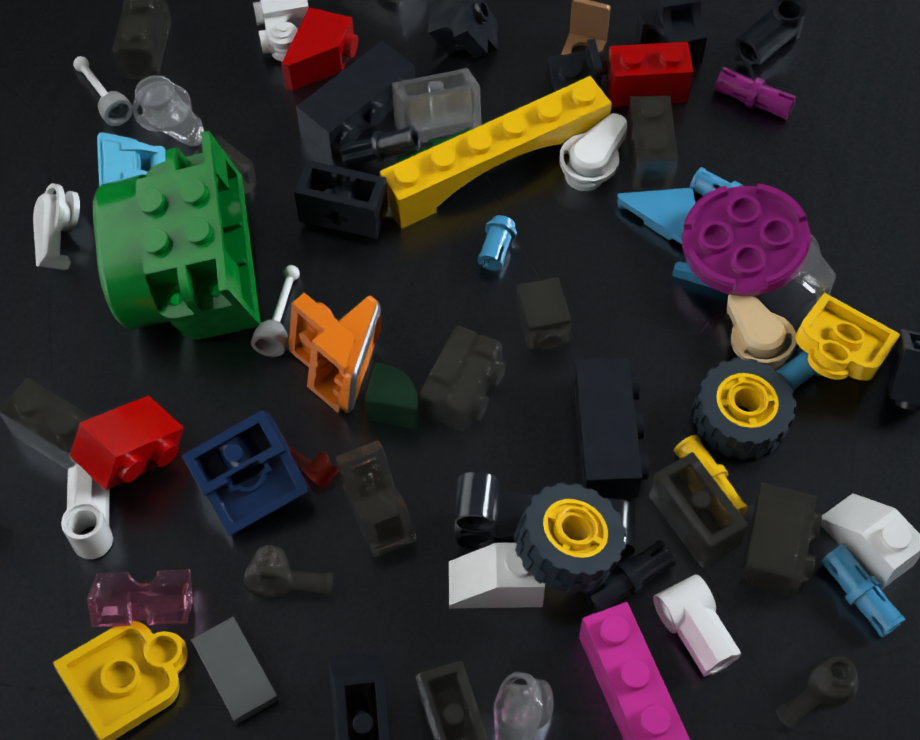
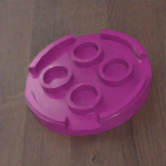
(746, 239)

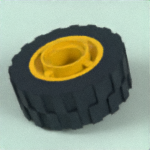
(735, 430)
(564, 561)

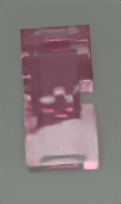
(119, 599)

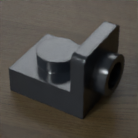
(576, 66)

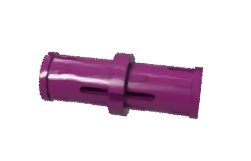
(755, 93)

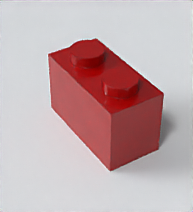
(649, 71)
(126, 442)

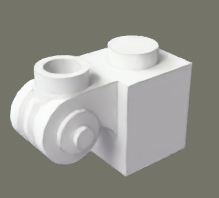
(281, 23)

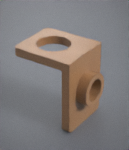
(587, 22)

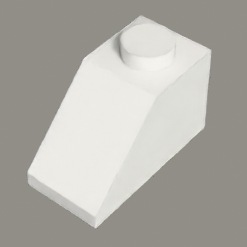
(875, 536)
(493, 580)

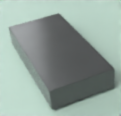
(235, 670)

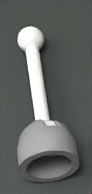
(108, 100)
(270, 336)

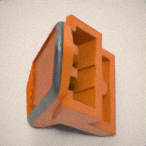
(333, 348)

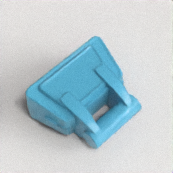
(125, 157)

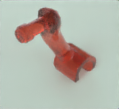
(318, 470)

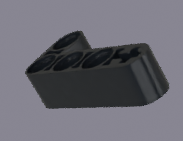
(492, 517)

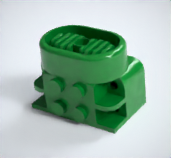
(178, 246)

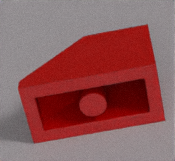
(319, 48)

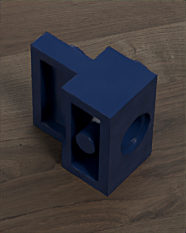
(238, 455)

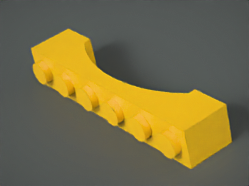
(432, 176)

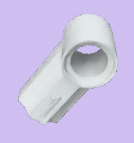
(86, 508)
(692, 614)

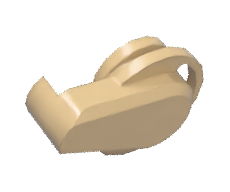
(759, 332)

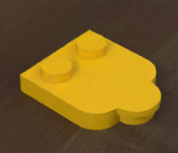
(844, 340)
(123, 677)

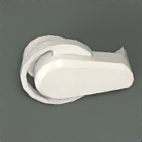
(594, 153)
(51, 216)

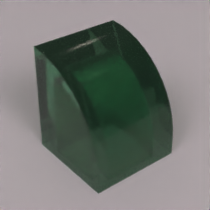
(391, 398)

